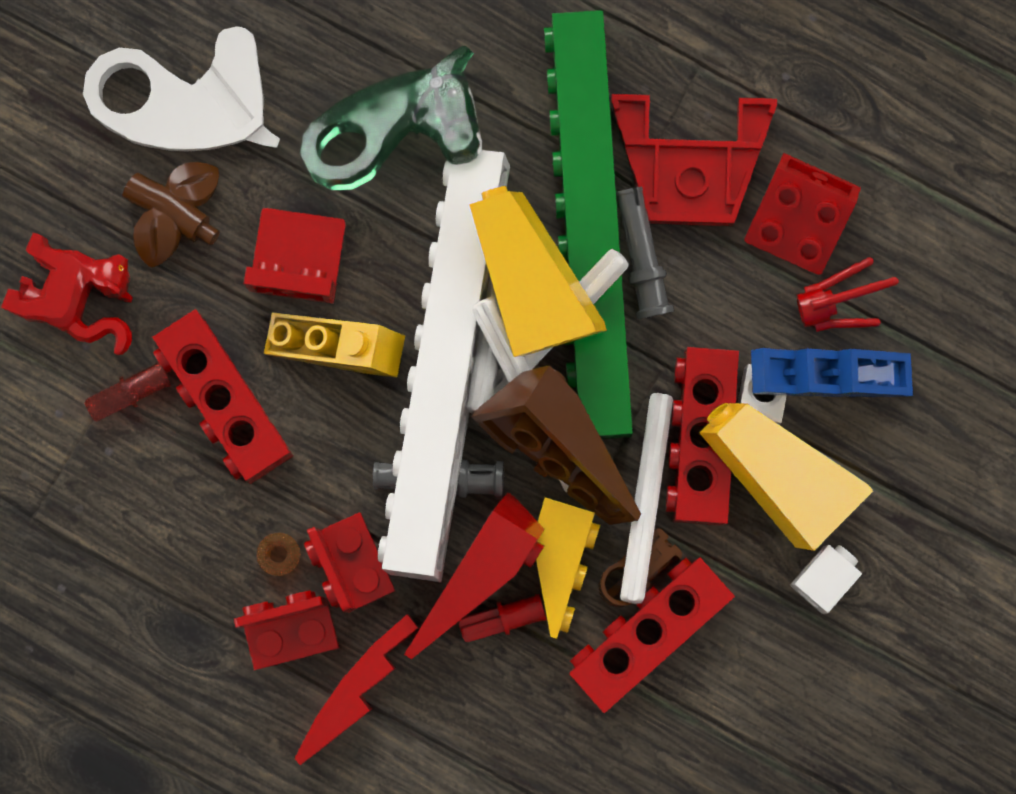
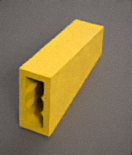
(530, 277)
(786, 476)

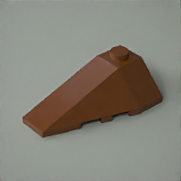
(553, 428)

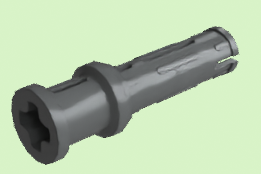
(646, 273)
(472, 478)

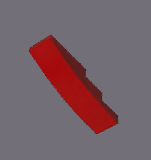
(346, 702)

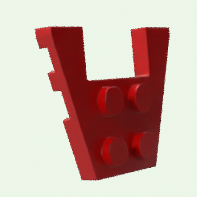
(692, 178)

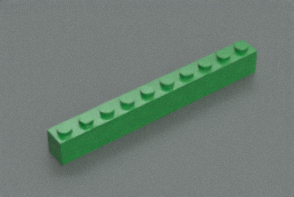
(589, 208)

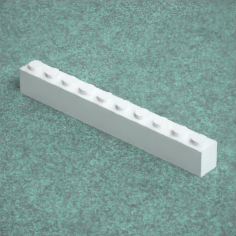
(442, 379)

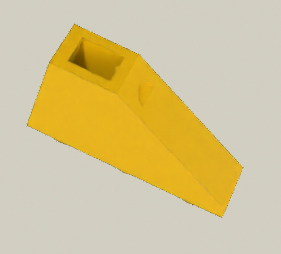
(335, 344)
(558, 564)

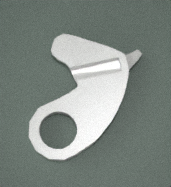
(180, 116)

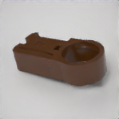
(660, 559)

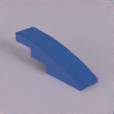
(831, 373)

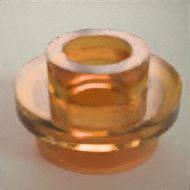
(265, 549)

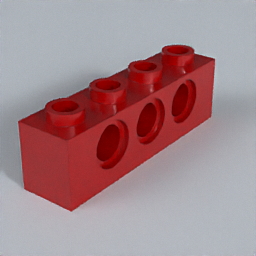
(193, 336)
(720, 371)
(707, 597)

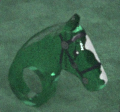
(418, 101)

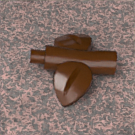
(172, 210)

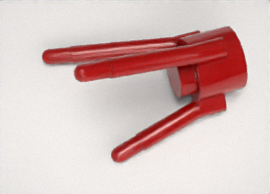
(818, 306)

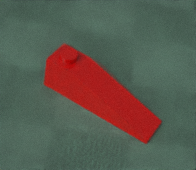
(493, 559)

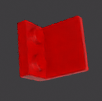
(802, 214)
(296, 256)
(349, 563)
(288, 631)

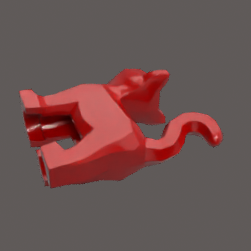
(67, 290)

